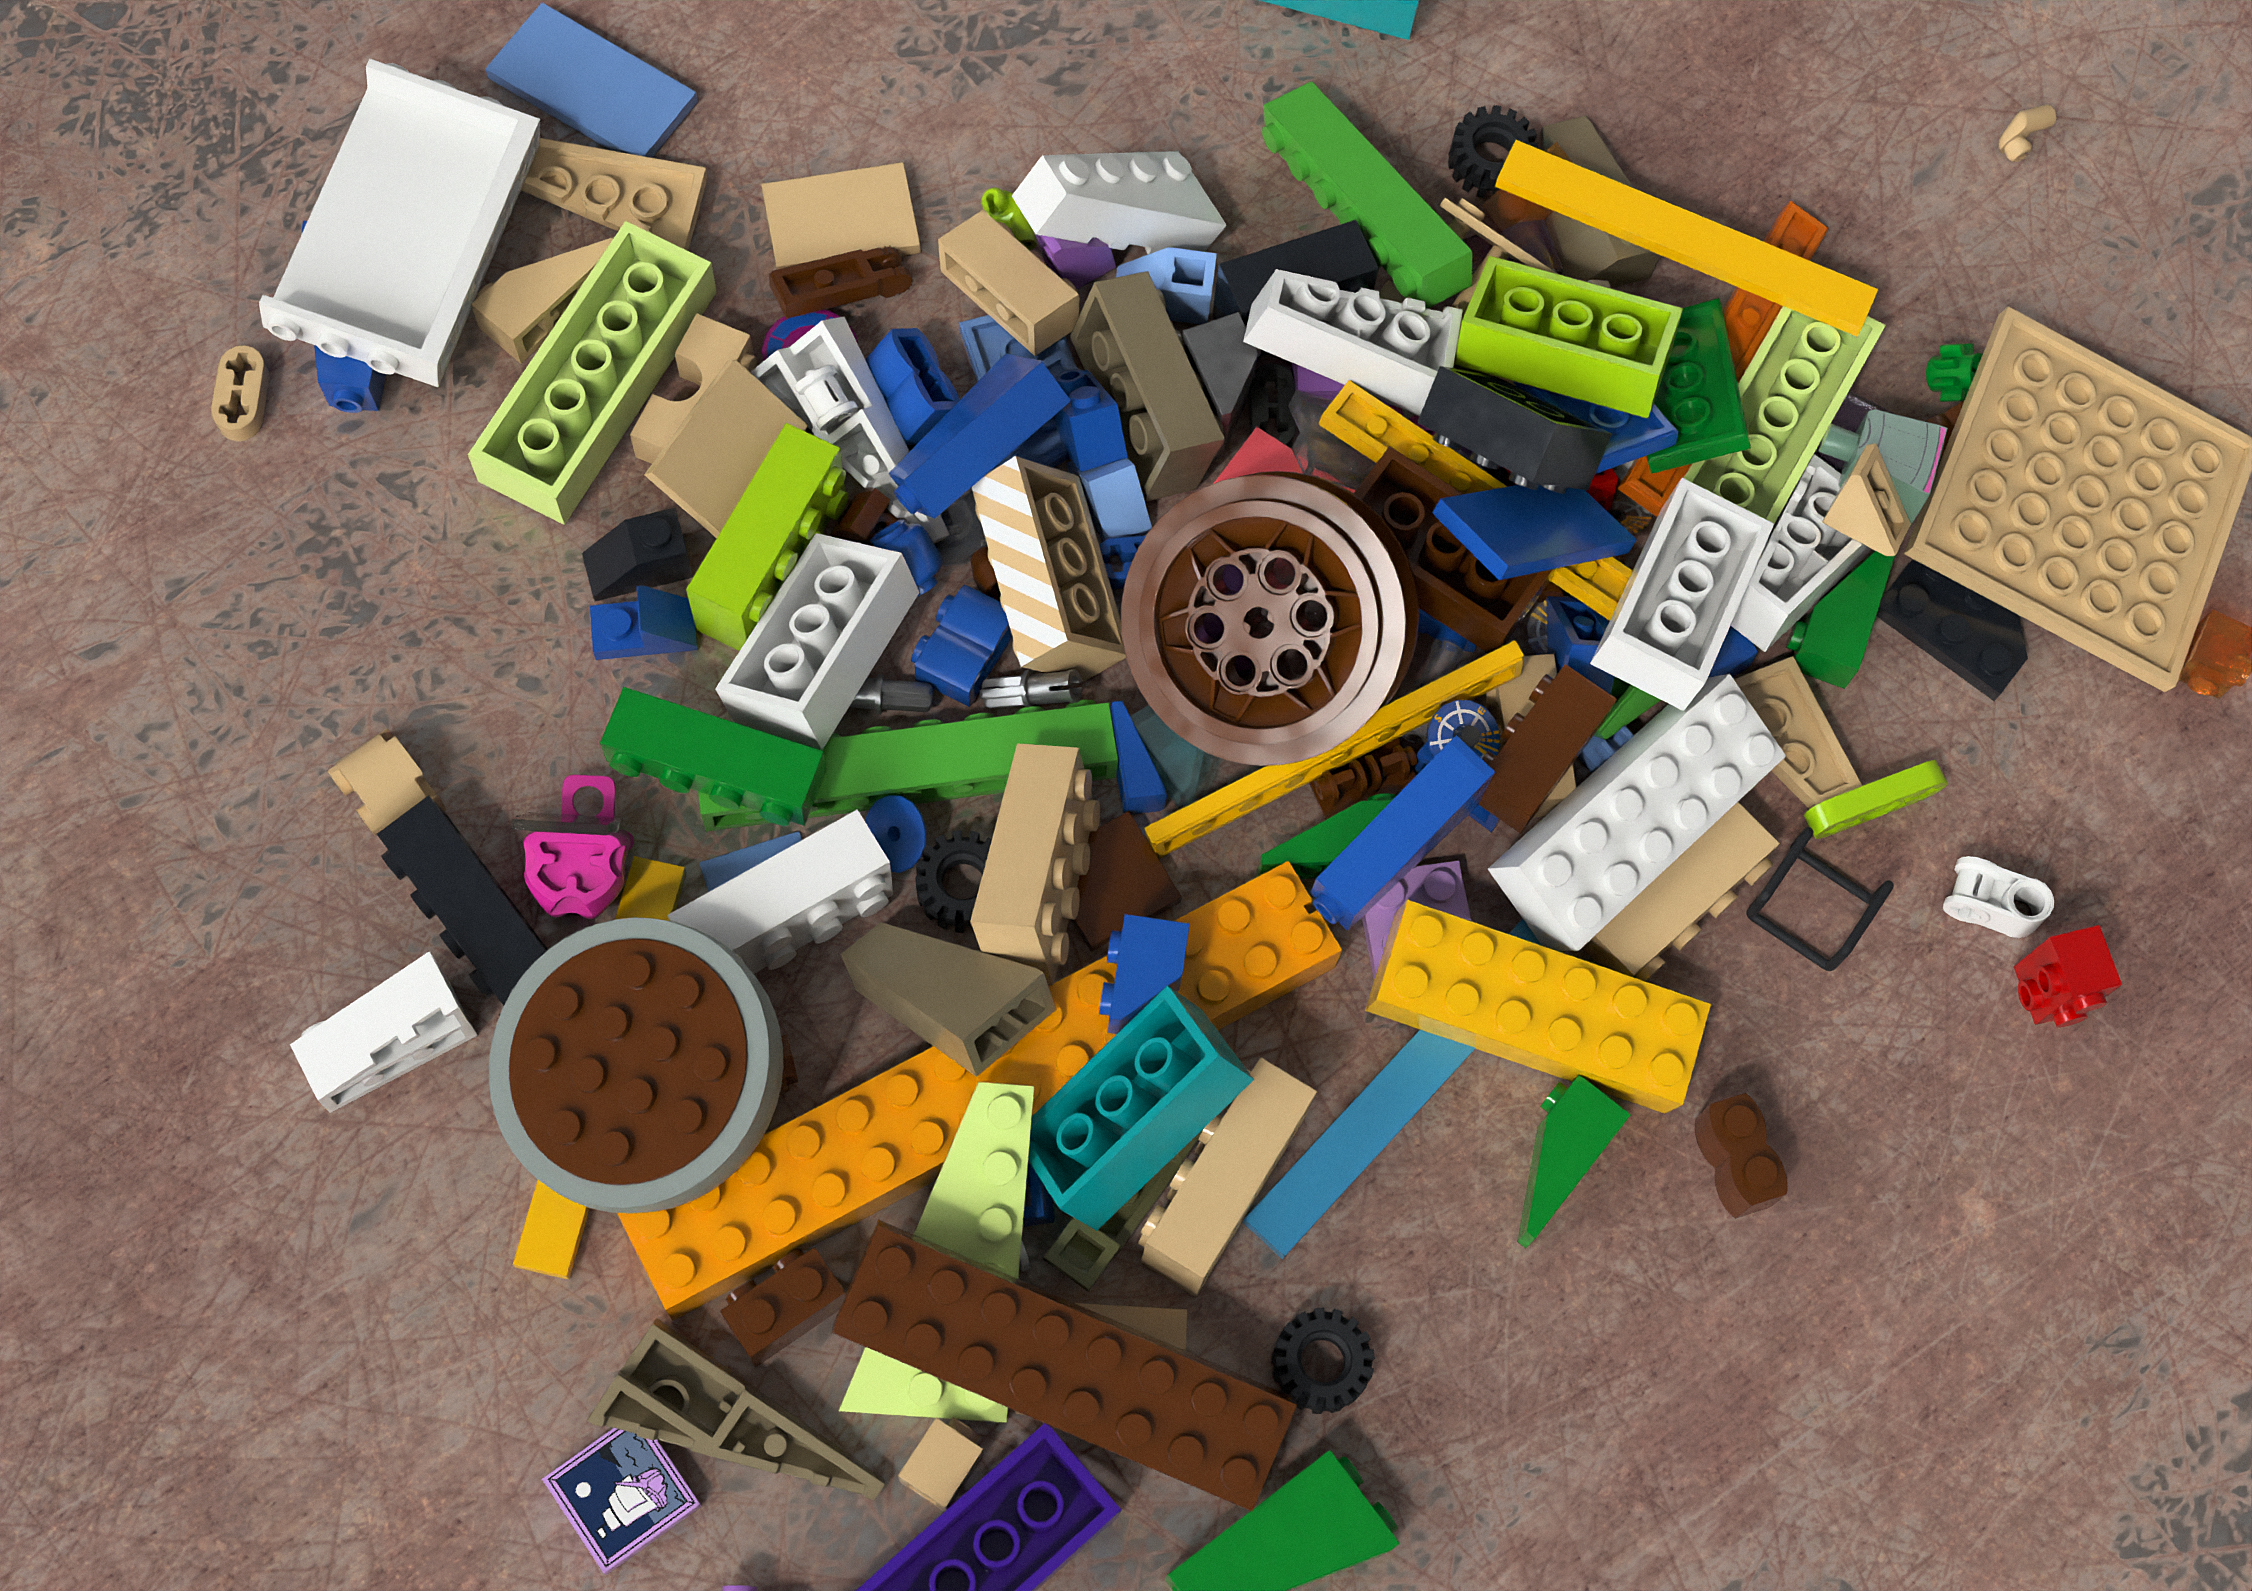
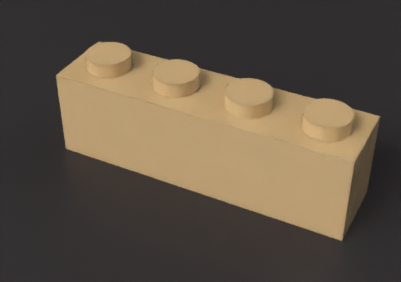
(1688, 889)

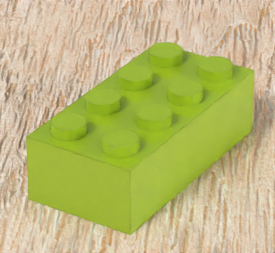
(1567, 336)
(766, 534)

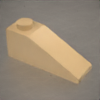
(531, 299)

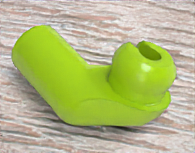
(1003, 209)

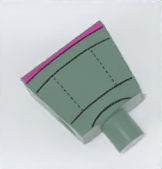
(1906, 445)

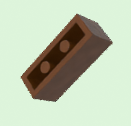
(1543, 745)

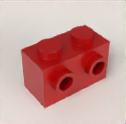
(2067, 977)

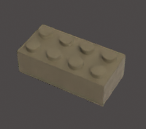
(1144, 367)

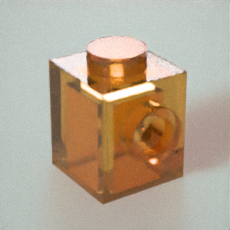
(2218, 655)

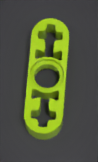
(1875, 799)

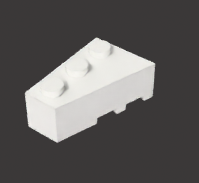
(383, 1034)

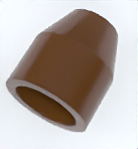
(984, 574)

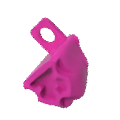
(573, 869)

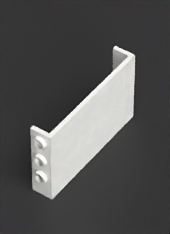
(404, 225)

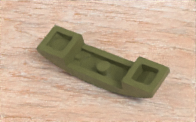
(1086, 1253)

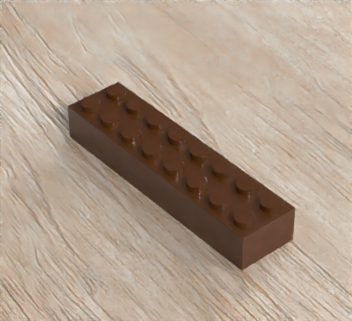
(1064, 1365)

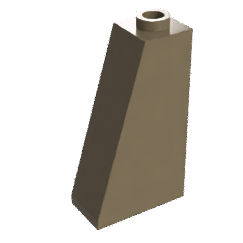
(948, 993)

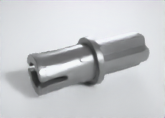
(1031, 689)
(893, 695)

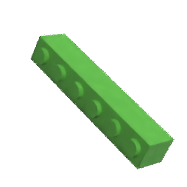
(1362, 186)

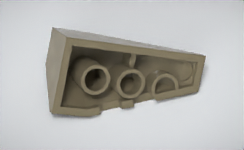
(1582, 249)

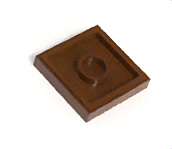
(1120, 881)

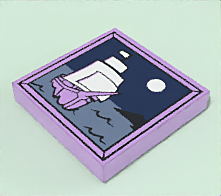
(621, 1495)

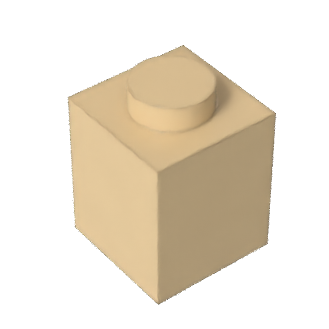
(942, 1462)

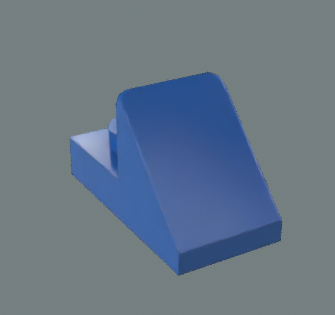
(648, 626)

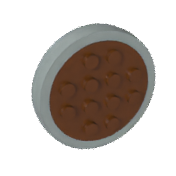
(635, 1065)

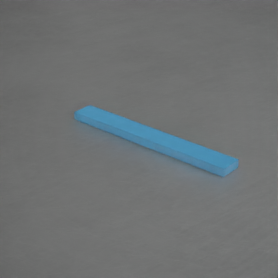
(1358, 1135)

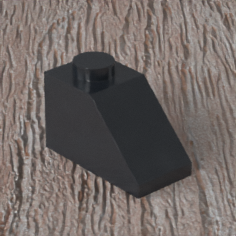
(638, 553)

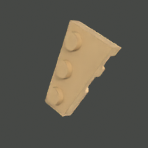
(1814, 758)

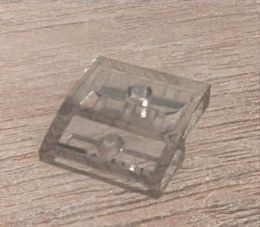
(1319, 450)

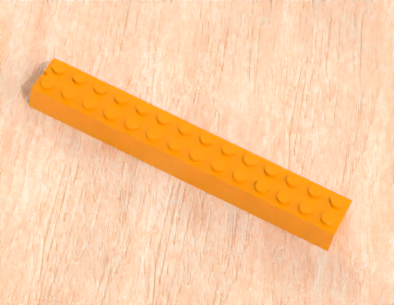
(900, 1125)

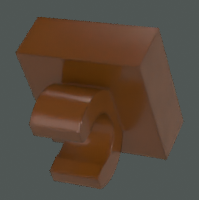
(862, 515)

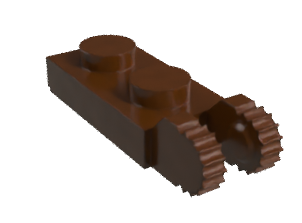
(839, 280)

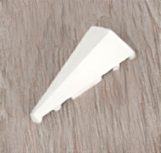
(870, 437)

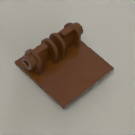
(1377, 772)

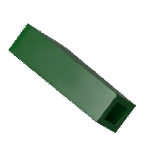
(1294, 1536)

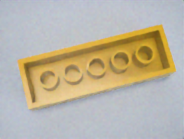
(1538, 1007)

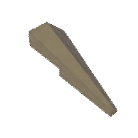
(693, 1401)

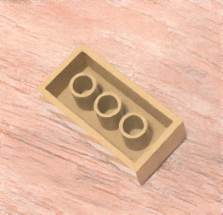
(1049, 569)

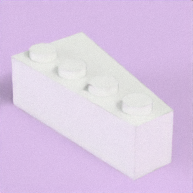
(1120, 200)
(1355, 336)
(1798, 560)

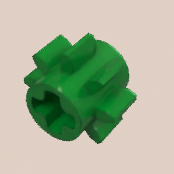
(1952, 371)

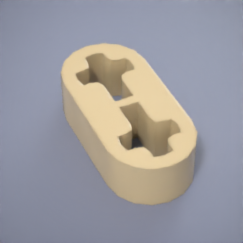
(230, 391)

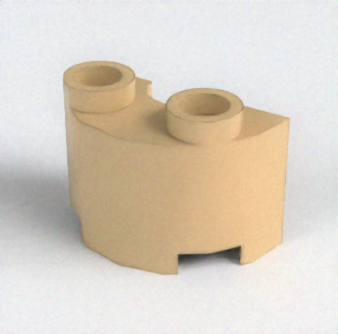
(383, 780)

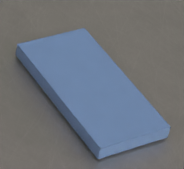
(591, 84)

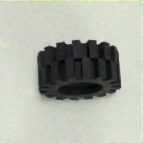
(1485, 129)
(930, 874)
(1350, 1341)

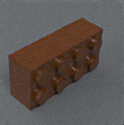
(1447, 575)

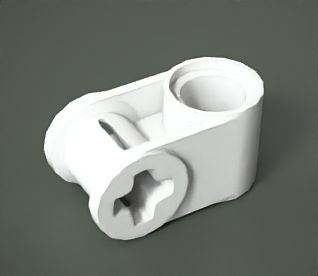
(1987, 894)

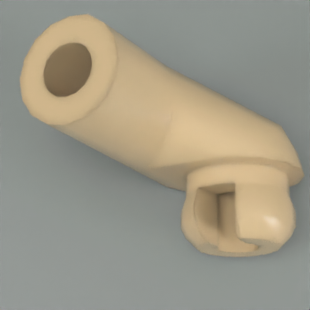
(2013, 139)

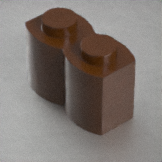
(1746, 1168)

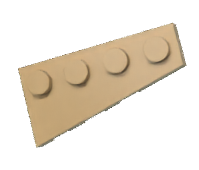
(619, 188)

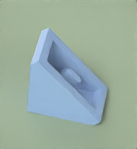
(1114, 499)

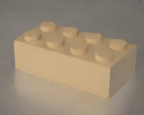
(1037, 858)
(1223, 1183)

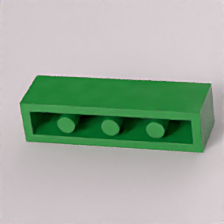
(713, 757)

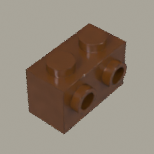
(783, 1305)

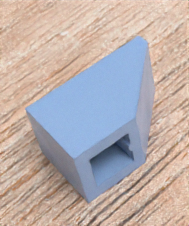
(1183, 279)

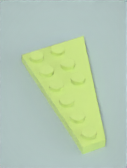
(978, 1214)

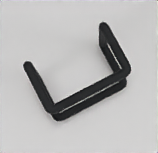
(1797, 851)

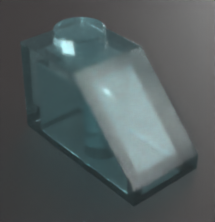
(1173, 756)

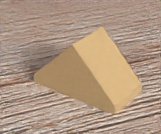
(1869, 506)

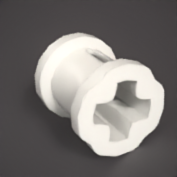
(826, 397)

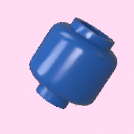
(917, 549)

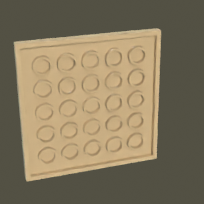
(2084, 499)

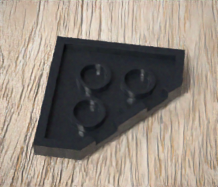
(1956, 627)

